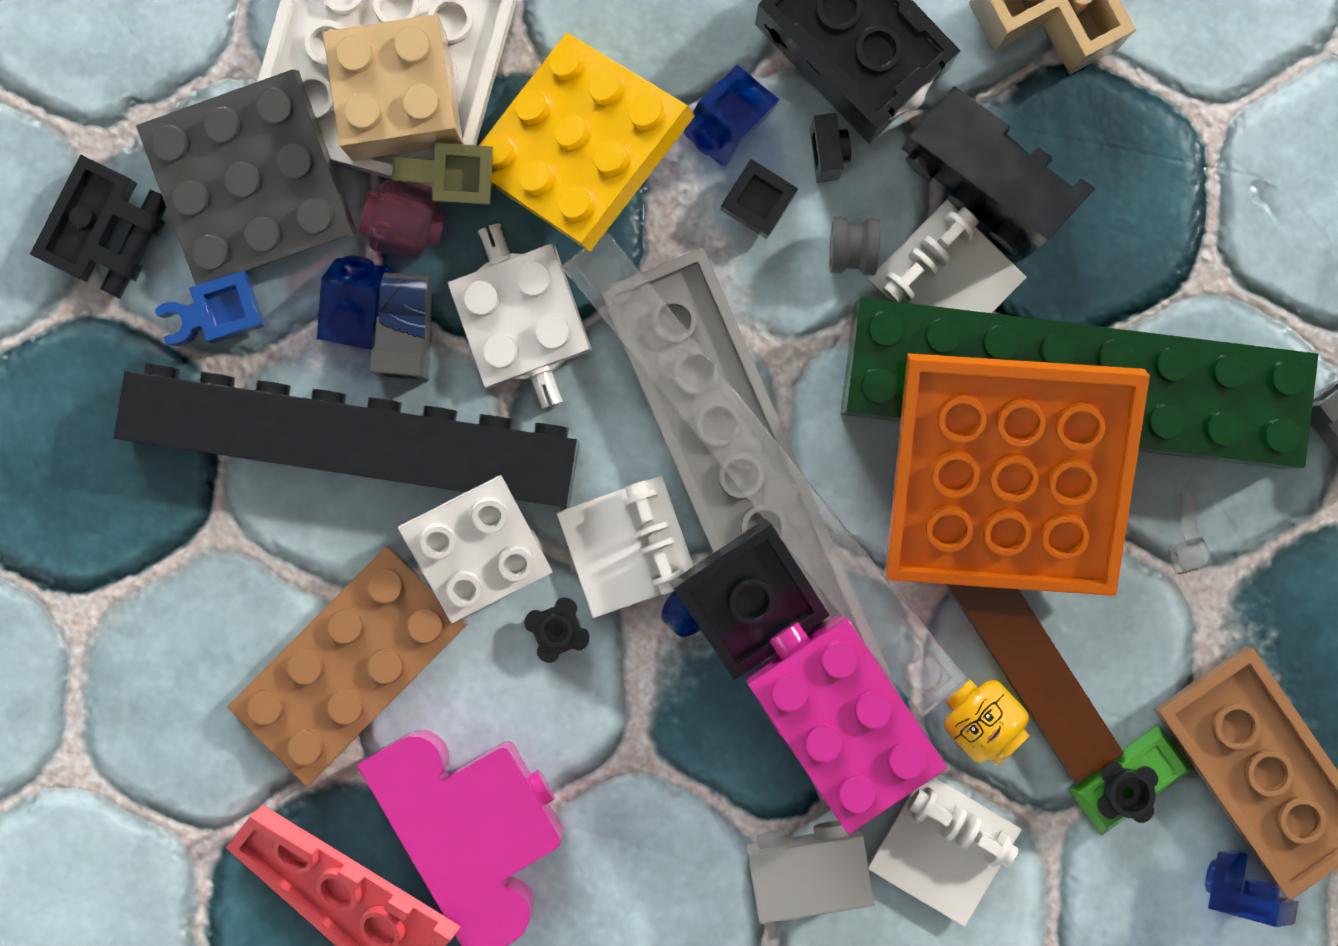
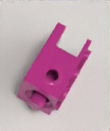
(843, 720)

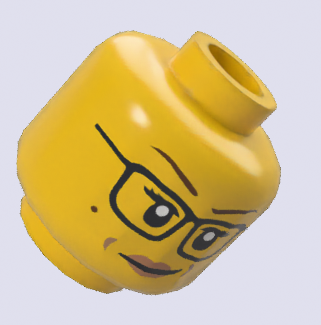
(986, 721)

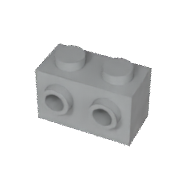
(809, 873)

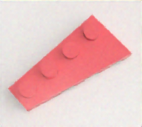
(333, 890)

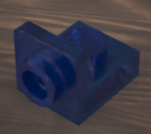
(729, 115)
(1254, 901)

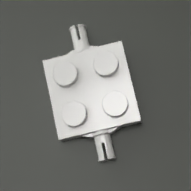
(520, 316)

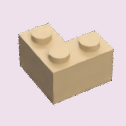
(1078, 28)

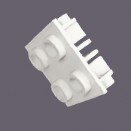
(949, 266)
(625, 545)
(476, 549)
(945, 849)

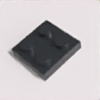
(748, 597)

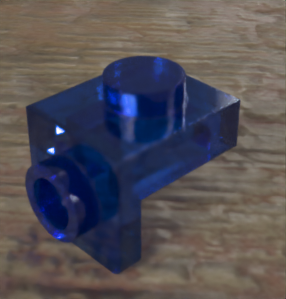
(350, 301)

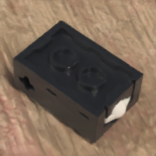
(861, 54)

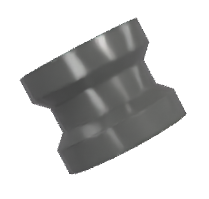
(854, 246)

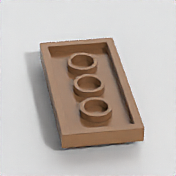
(346, 666)
(1260, 768)

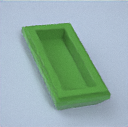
(1150, 750)

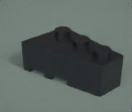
(992, 174)

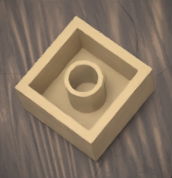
(392, 87)

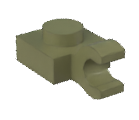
(457, 172)

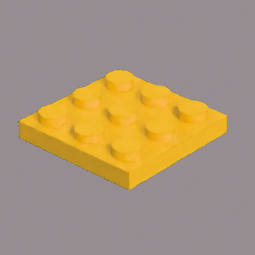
(582, 140)

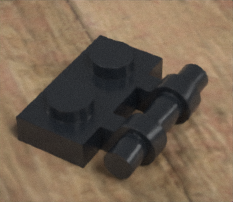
(85, 220)

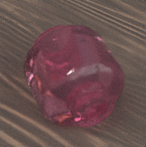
(401, 220)

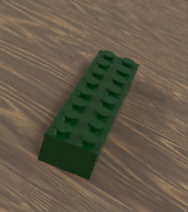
(1201, 393)

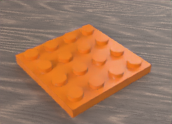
(1014, 473)

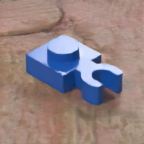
(219, 309)

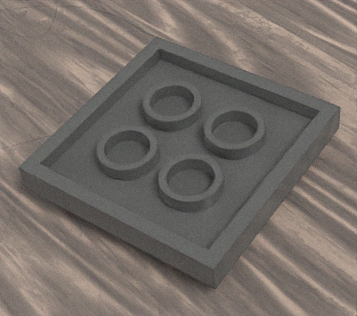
(247, 177)

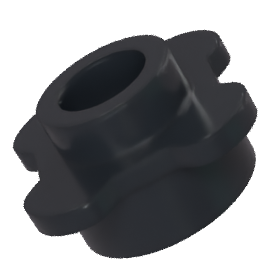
(541, 626)
(1139, 804)

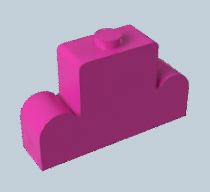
(468, 829)

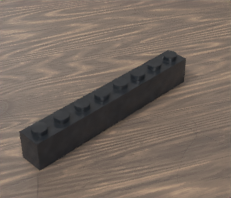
(344, 437)

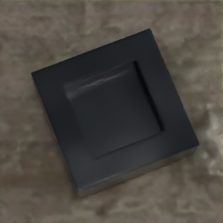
(829, 147)
(759, 199)

